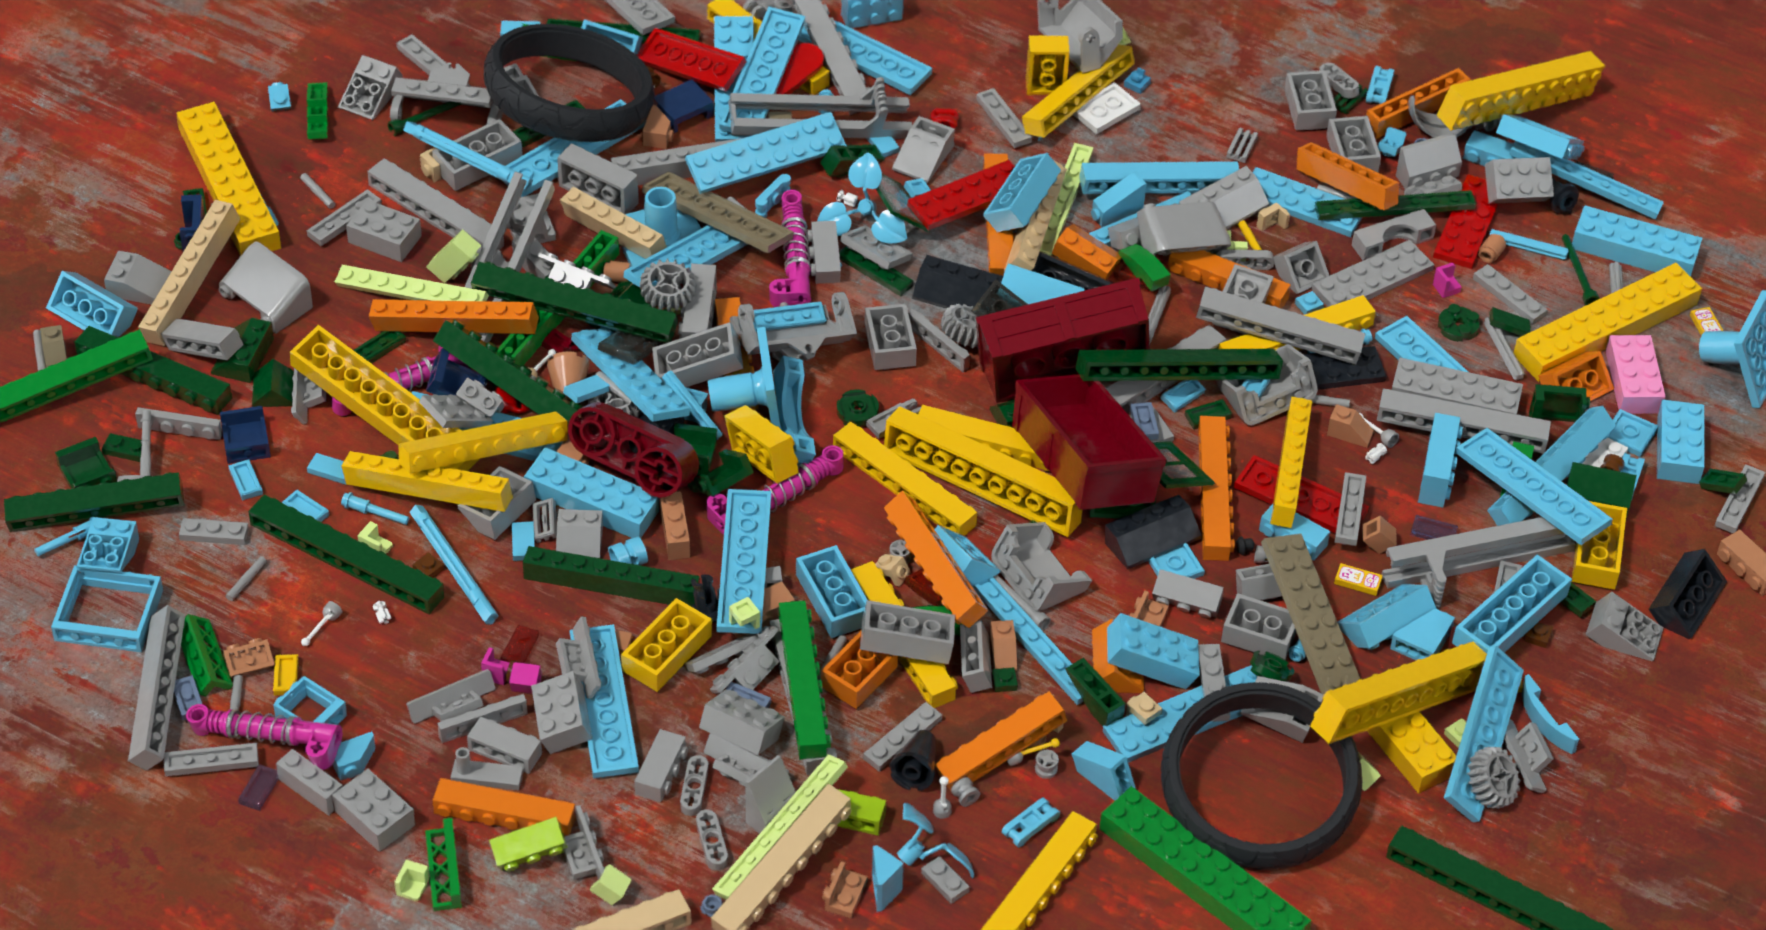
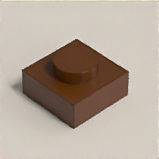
(429, 565)
(1539, 634)

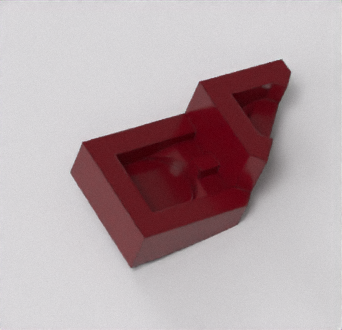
(559, 342)

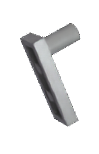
(485, 773)

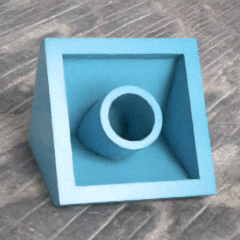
(886, 876)

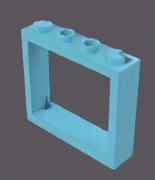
(1540, 137)
(105, 636)

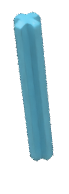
(1533, 245)
(696, 410)

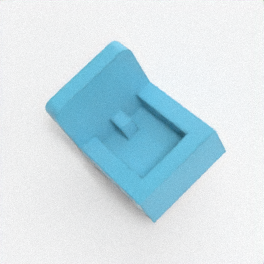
(279, 96)
(1392, 142)

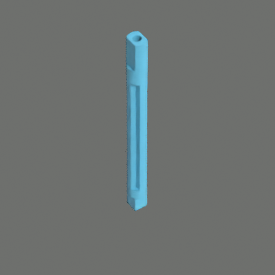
(463, 153)
(454, 564)

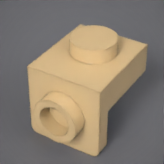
(430, 166)
(1273, 215)
(894, 567)
(1143, 708)

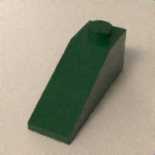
(840, 158)
(1096, 693)

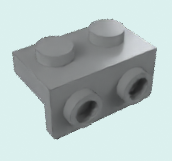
(480, 398)

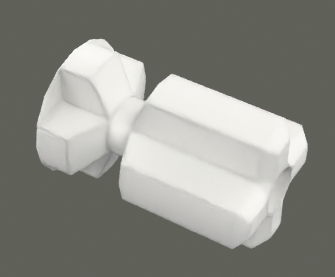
(849, 199)
(1375, 453)
(383, 613)

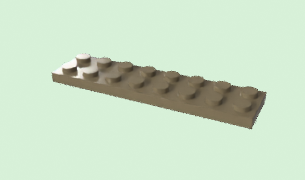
(723, 214)
(1310, 611)

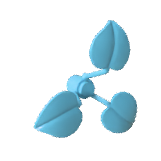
(866, 174)
(913, 848)

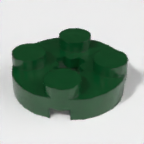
(1453, 314)
(858, 398)
(1271, 666)

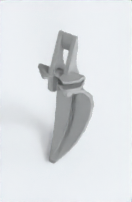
(1435, 127)

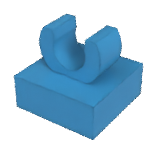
(1137, 81)

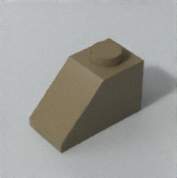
(53, 345)

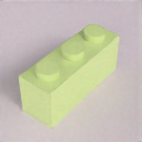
(454, 256)

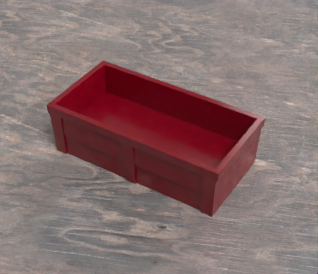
(1048, 334)
(1087, 441)

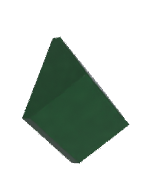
(273, 385)

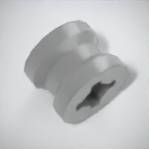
(898, 547)
(1042, 759)
(965, 791)

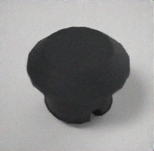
(1244, 545)

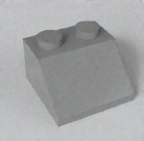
(1301, 266)
(580, 532)

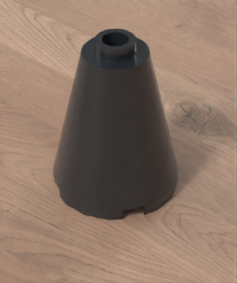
(915, 762)

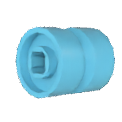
(631, 552)

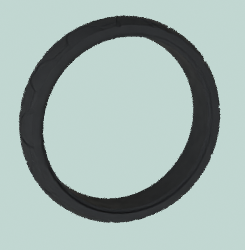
(558, 119)
(1243, 853)

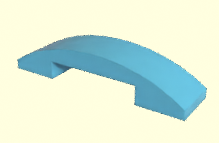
(1559, 735)

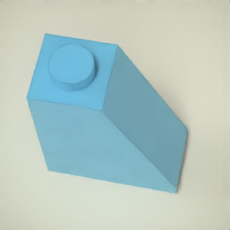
(1120, 200)
(1424, 635)
(1104, 768)

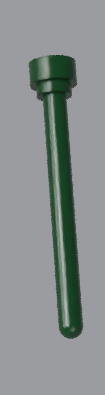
(398, 125)
(1589, 294)

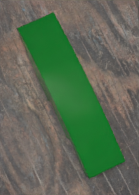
(317, 110)

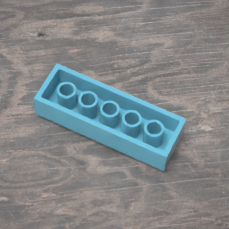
(1634, 241)
(583, 487)
(1514, 607)

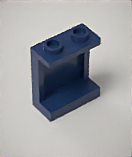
(684, 103)
(193, 216)
(448, 376)
(245, 434)

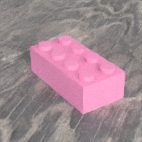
(1635, 373)

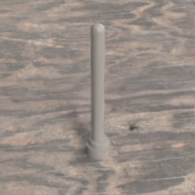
(1039, 618)

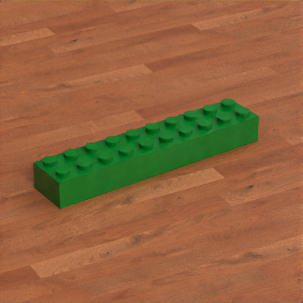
(1196, 867)

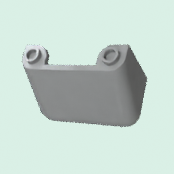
(1182, 228)
(268, 286)
(1295, 380)
(1031, 567)

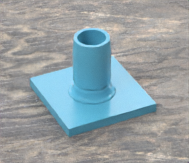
(662, 216)
(1743, 349)
(747, 388)

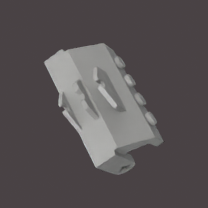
(1090, 28)
(443, 86)
(797, 341)

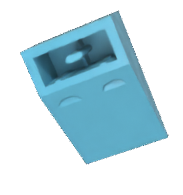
(109, 545)

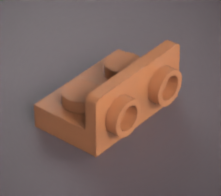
(1149, 610)
(248, 658)
(844, 891)

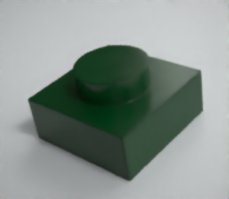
(1004, 679)

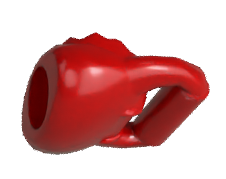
(946, 117)
(510, 403)

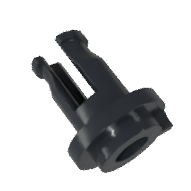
(1564, 197)
(705, 597)

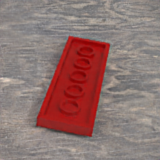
(691, 59)
(960, 196)
(1467, 228)
(1314, 500)

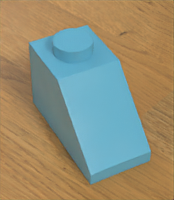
(354, 756)

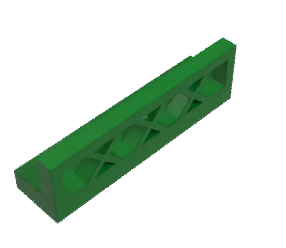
(198, 654)
(451, 862)

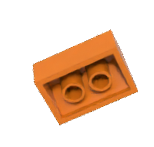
(1086, 252)
(1582, 371)
(1118, 678)

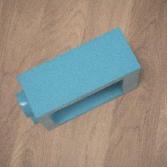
(335, 707)

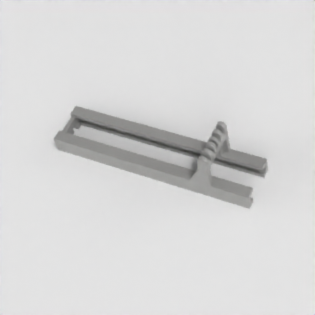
(871, 101)
(505, 219)
(1437, 567)

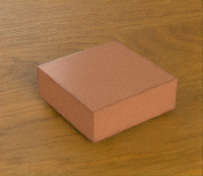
(623, 640)

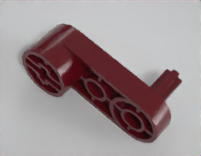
(662, 461)

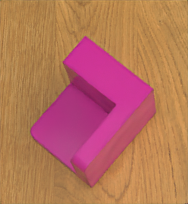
(1445, 281)
(497, 667)
(524, 676)

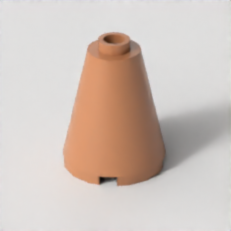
(567, 369)

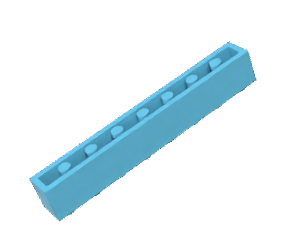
(1158, 176)
(1557, 460)

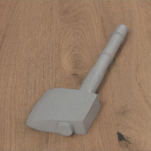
(145, 460)

